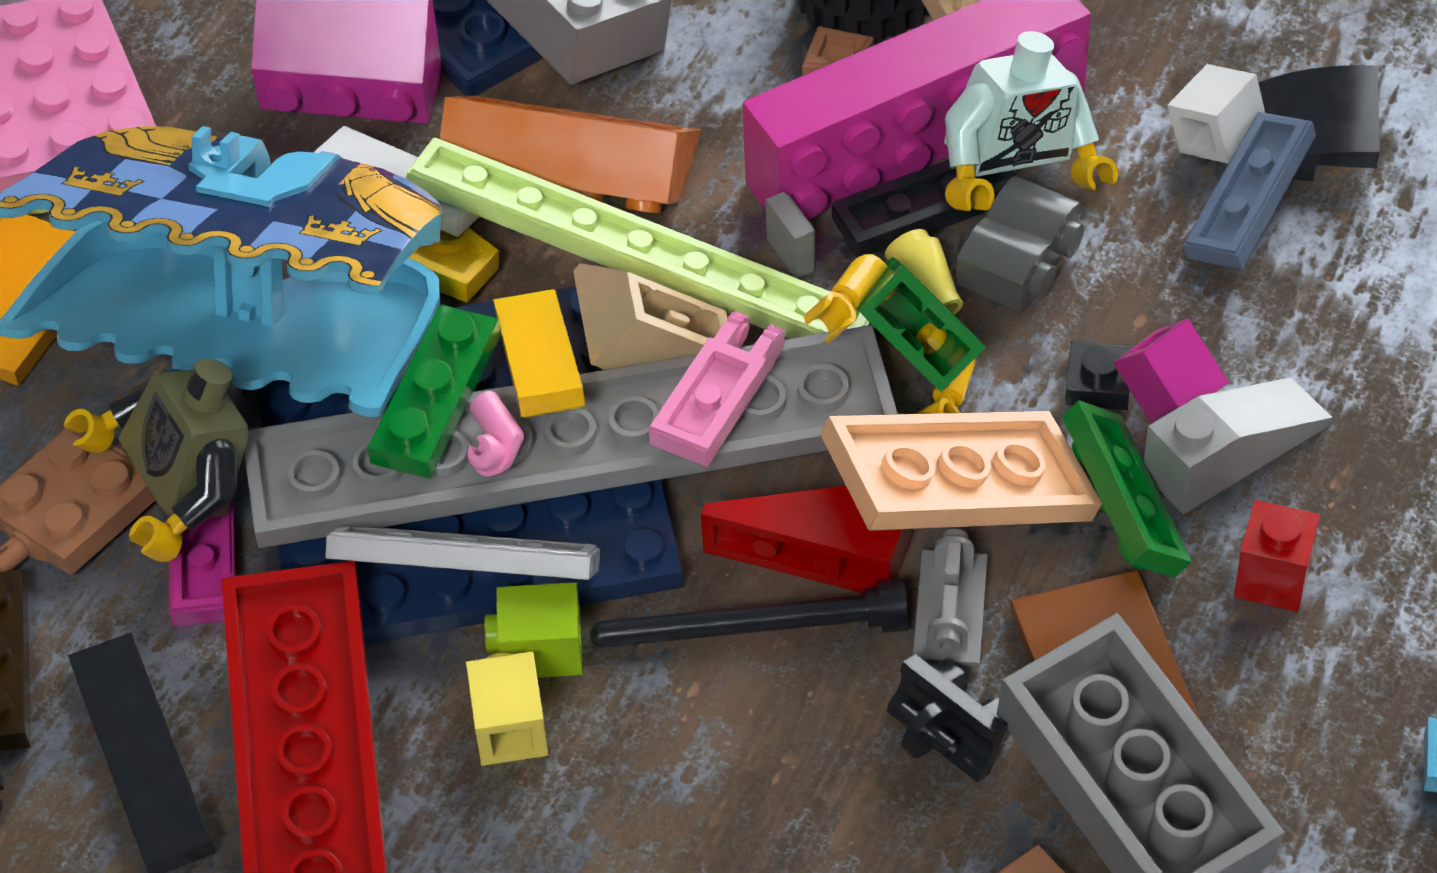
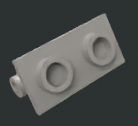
(951, 601)

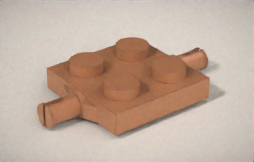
(68, 503)

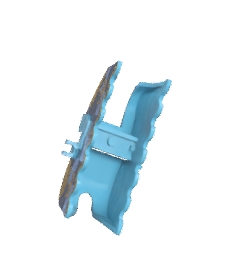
(188, 254)

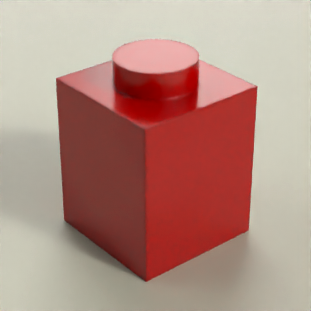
(1276, 555)

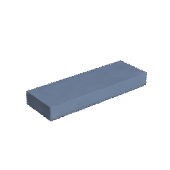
(1249, 190)

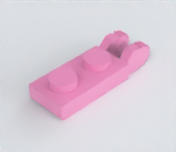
(715, 391)

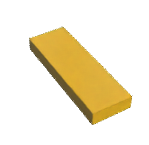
(539, 353)

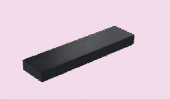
(141, 755)

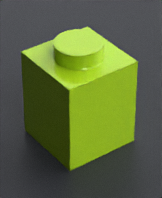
(539, 621)

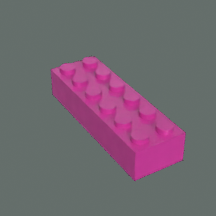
(888, 104)

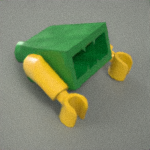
(909, 320)

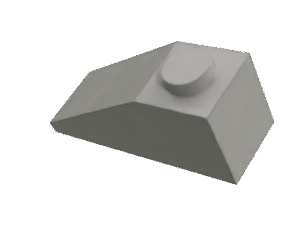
(1228, 437)

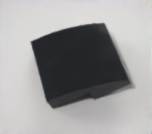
(1342, 109)

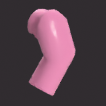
(501, 436)

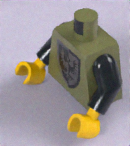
(183, 444)

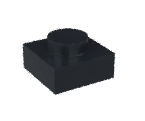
(1094, 377)

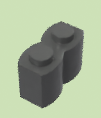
(1019, 244)

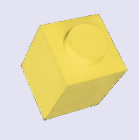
(507, 708)

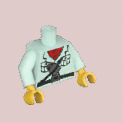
(1017, 117)

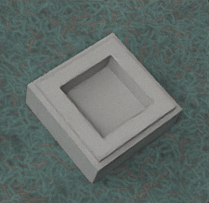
(790, 234)

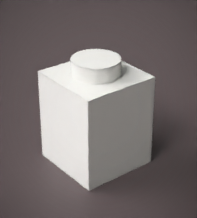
(1215, 112)

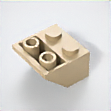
(639, 320)

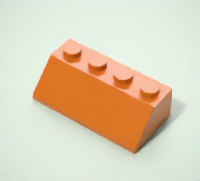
(577, 148)

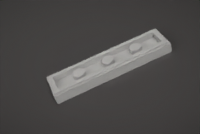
(463, 552)

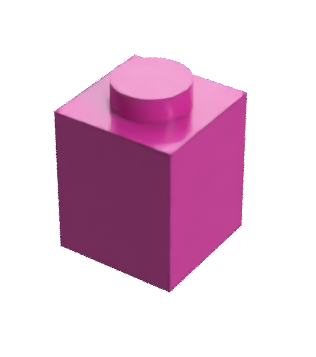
(1169, 369)

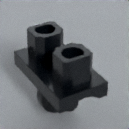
(946, 718)

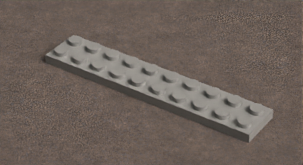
(320, 477)

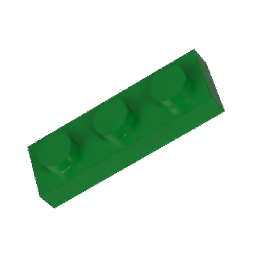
(434, 391)
(1126, 490)

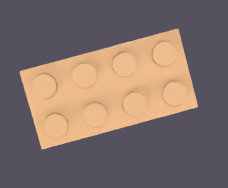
(959, 469)

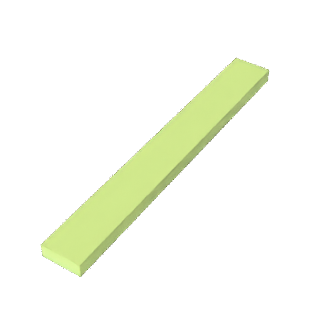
(617, 239)

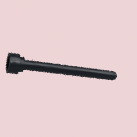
(880, 606)

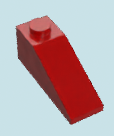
(807, 536)

